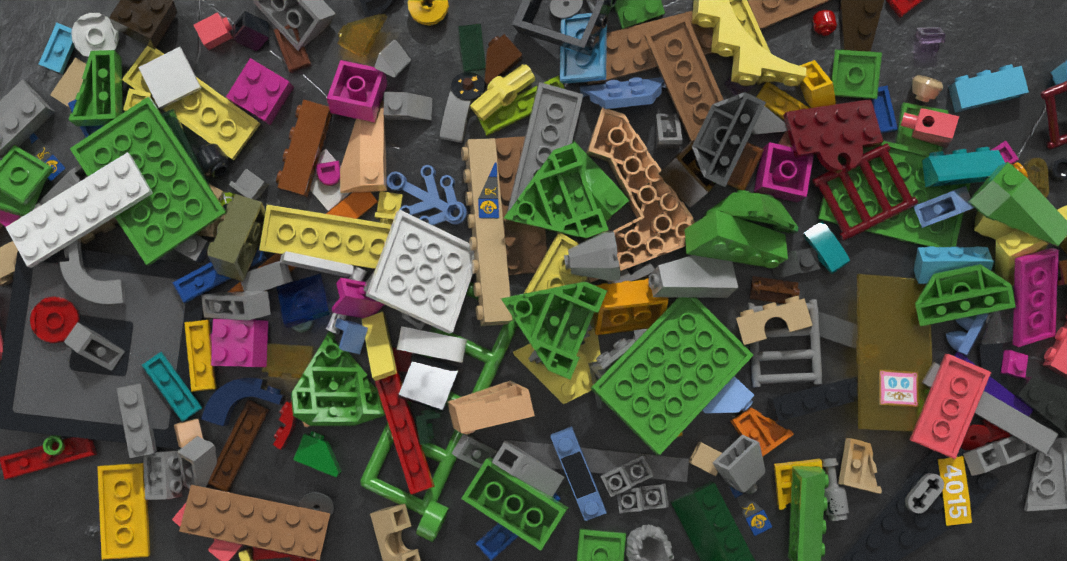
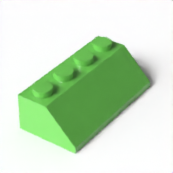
(807, 513)

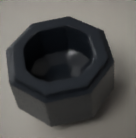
(1058, 169)

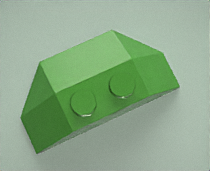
(963, 294)

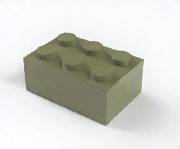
(237, 238)

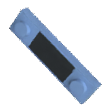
(578, 473)

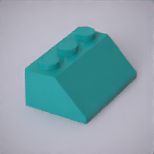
(960, 166)

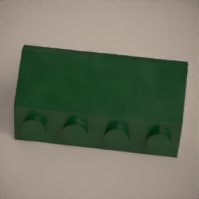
(711, 525)

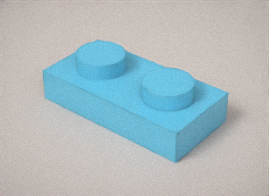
(58, 49)

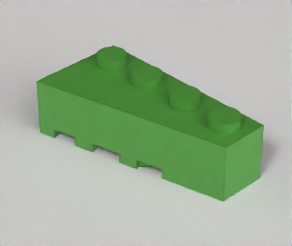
(735, 240)

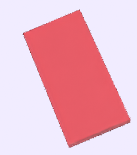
(950, 406)

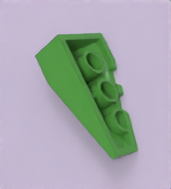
(1019, 205)

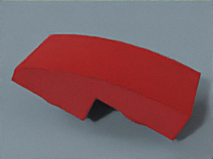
(284, 433)

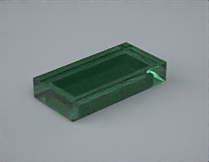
(472, 47)

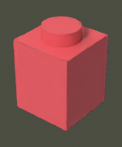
(214, 30)

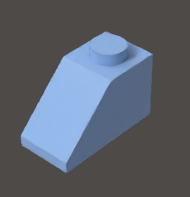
(943, 206)
(730, 399)

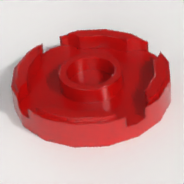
(62, 318)

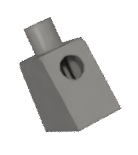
(741, 464)

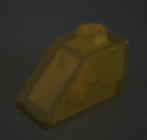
(361, 34)

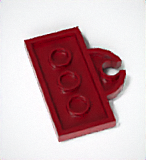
(834, 132)

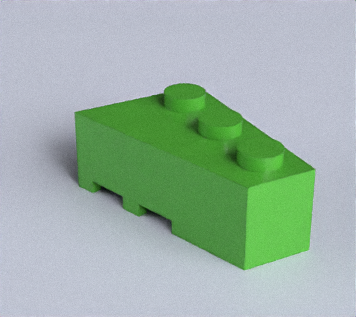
(100, 91)

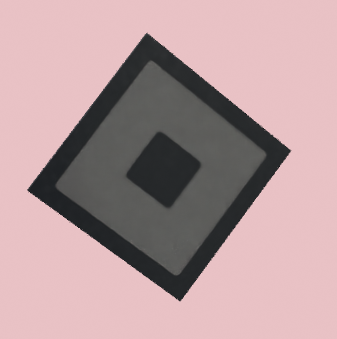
(66, 394)

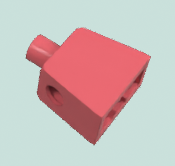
(940, 128)

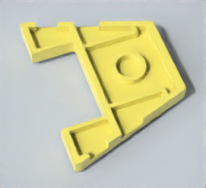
(560, 386)

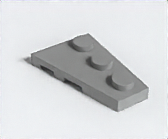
(1049, 479)

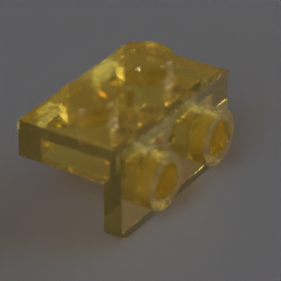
(287, 359)

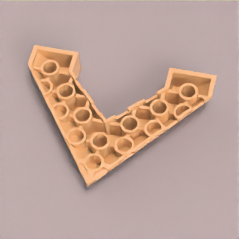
(656, 205)

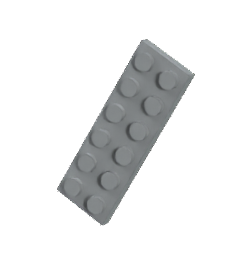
(549, 128)

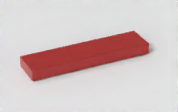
(37, 459)

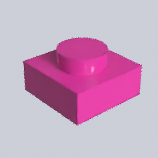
(1014, 364)

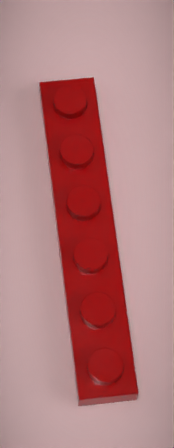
(404, 434)

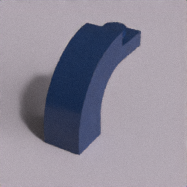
(223, 401)

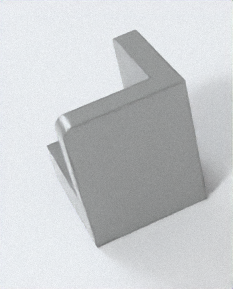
(249, 185)

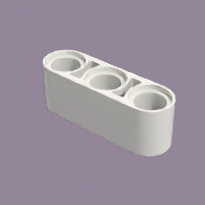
(431, 344)

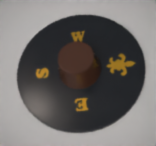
(468, 86)

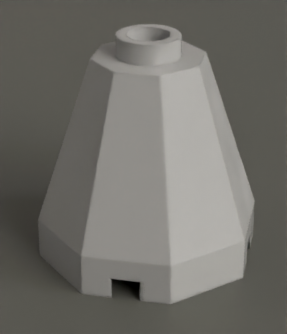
(595, 258)

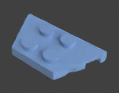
(624, 94)

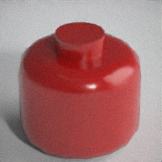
(824, 22)

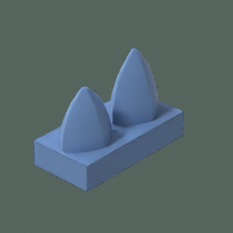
(963, 341)

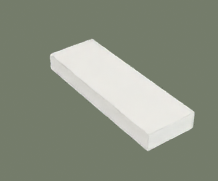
(316, 264)

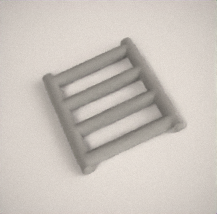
(813, 353)

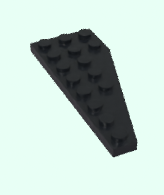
(900, 531)

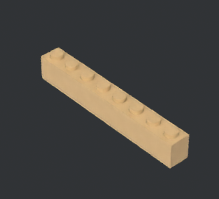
(487, 236)

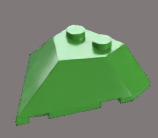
(560, 198)
(757, 208)
(556, 321)
(335, 390)

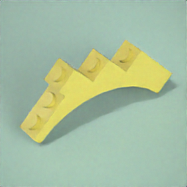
(749, 58)

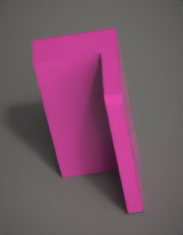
(354, 300)

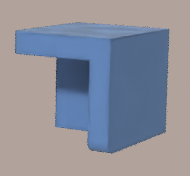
(353, 335)

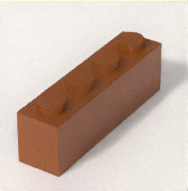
(305, 148)

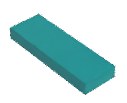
(172, 386)

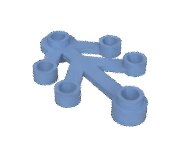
(430, 199)

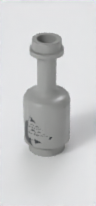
(836, 495)

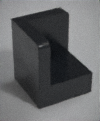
(250, 31)

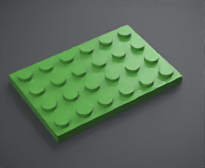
(180, 197)
(906, 224)
(671, 372)

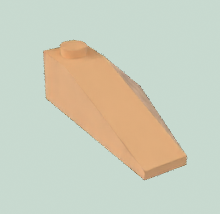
(365, 157)

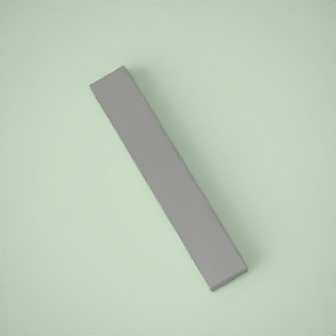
(1007, 418)

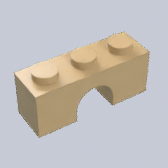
(793, 313)
(388, 528)

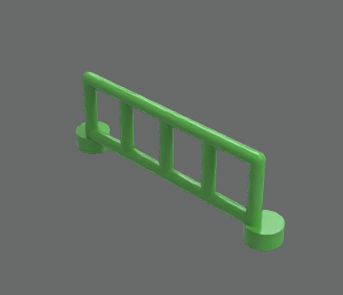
(433, 512)

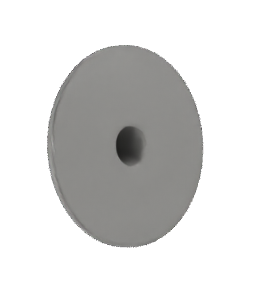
(565, 8)

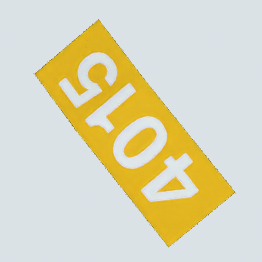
(955, 491)

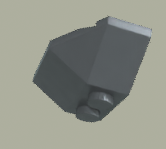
(725, 135)

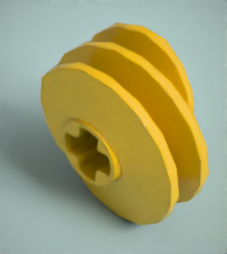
(428, 16)

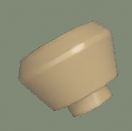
(926, 88)

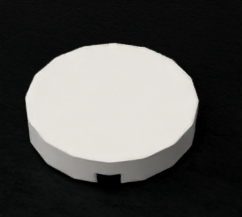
(94, 33)

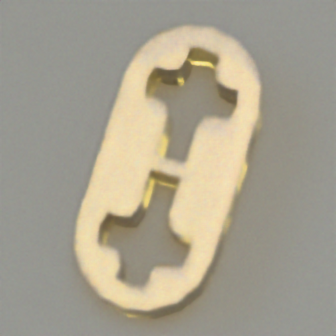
(1041, 176)

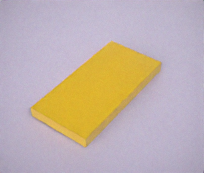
(123, 511)

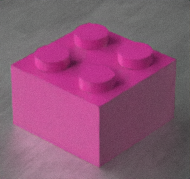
(260, 91)
(357, 91)
(782, 173)
(239, 343)

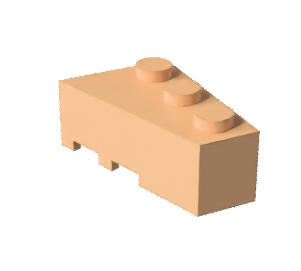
(490, 407)

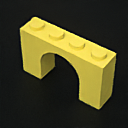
(1017, 245)

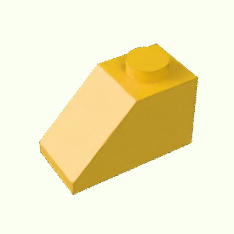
(817, 86)

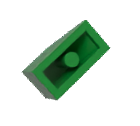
(317, 453)

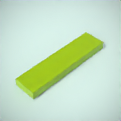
(516, 111)

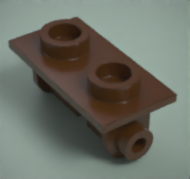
(773, 289)

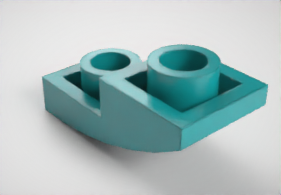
(827, 246)

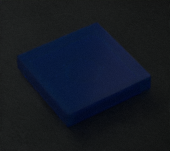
(303, 300)

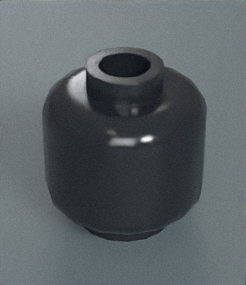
(212, 160)

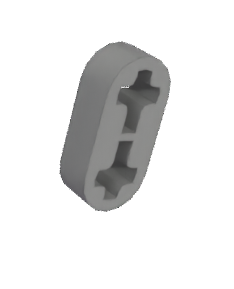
(920, 489)

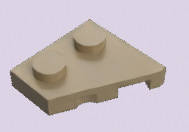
(858, 467)

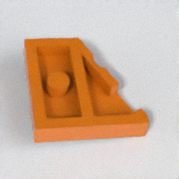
(761, 429)

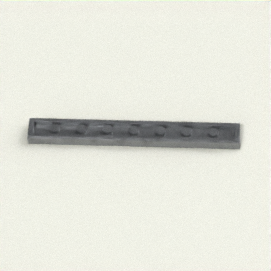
(605, 460)

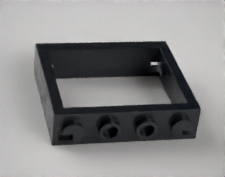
(598, 20)

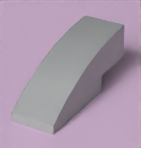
(996, 454)

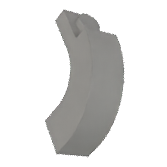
(96, 291)

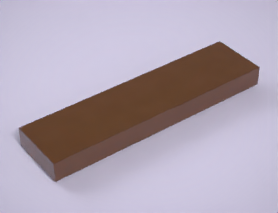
(238, 445)

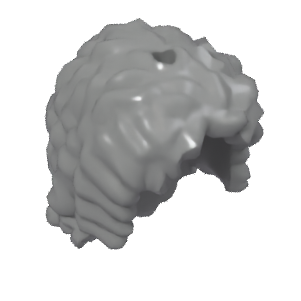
(648, 544)

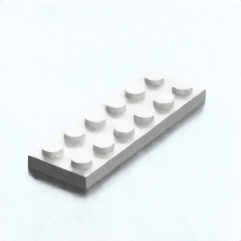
(79, 210)

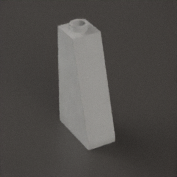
(694, 278)

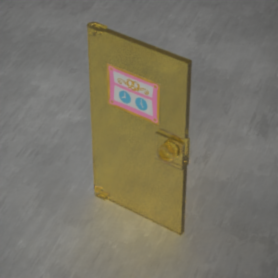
(890, 353)

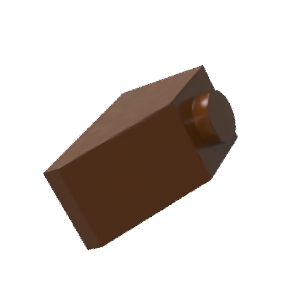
(500, 57)

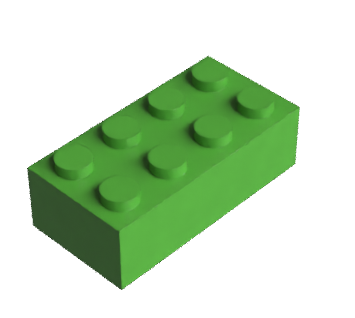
(515, 504)

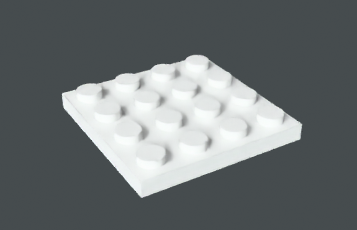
(423, 272)

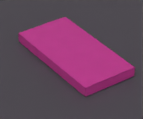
(1035, 297)

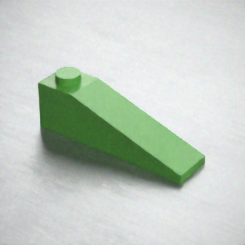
(603, 189)

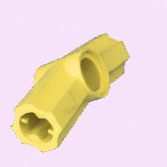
(502, 91)

